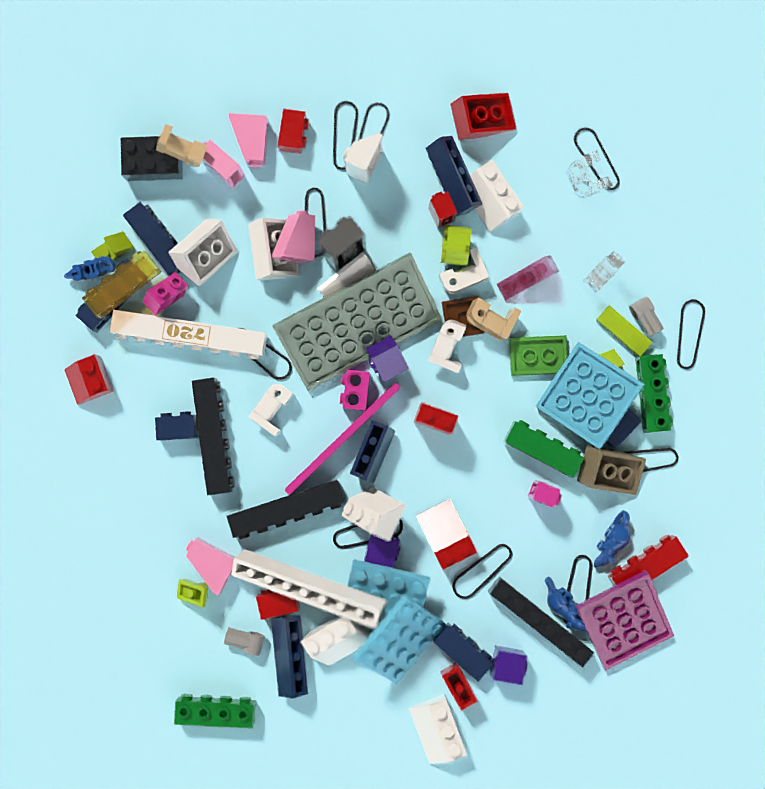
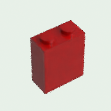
(436, 418)

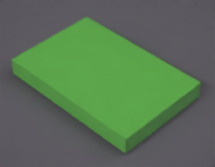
(537, 355)

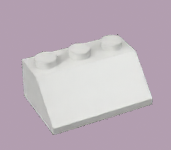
(363, 157)
(497, 196)
(264, 237)
(203, 251)
(350, 273)
(374, 512)
(335, 639)
(437, 730)

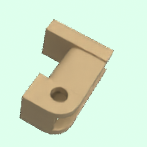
(181, 148)
(490, 321)

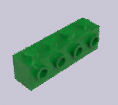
(653, 395)
(544, 449)
(214, 711)

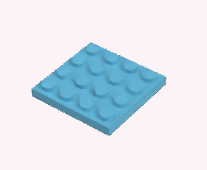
(589, 395)
(388, 584)
(399, 640)

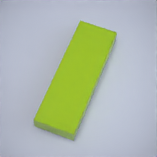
(624, 331)

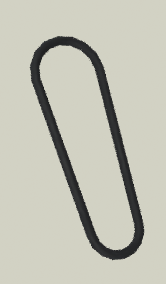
(366, 114)
(334, 132)
(604, 152)
(323, 209)
(680, 333)
(266, 370)
(656, 450)
(359, 543)
(477, 562)
(589, 576)

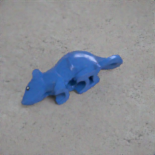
(91, 269)
(616, 539)
(560, 603)

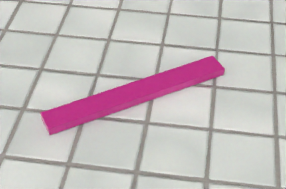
(342, 438)

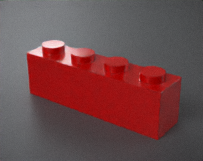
(654, 560)

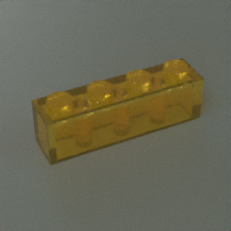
(121, 284)

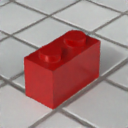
(292, 131)
(442, 209)
(275, 604)
(458, 686)

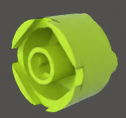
(456, 245)

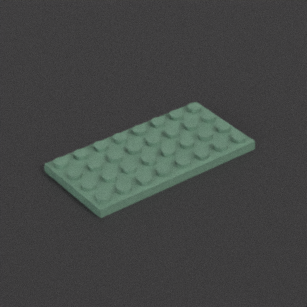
(339, 327)

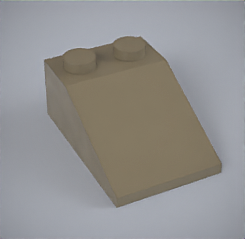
(611, 470)

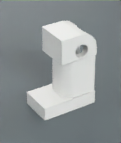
(466, 276)
(445, 344)
(269, 406)

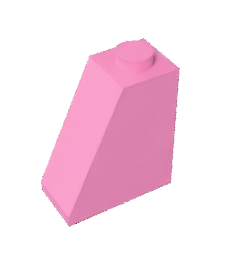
(251, 136)
(223, 164)
(297, 239)
(211, 563)

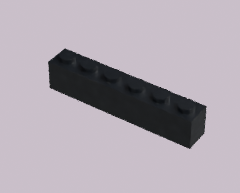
(212, 436)
(285, 508)
(540, 621)

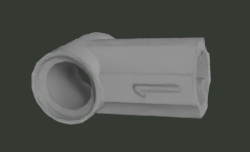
(644, 312)
(249, 642)

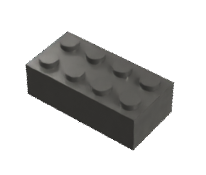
(342, 242)

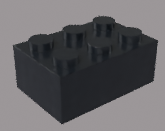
(143, 162)

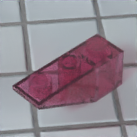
(528, 277)

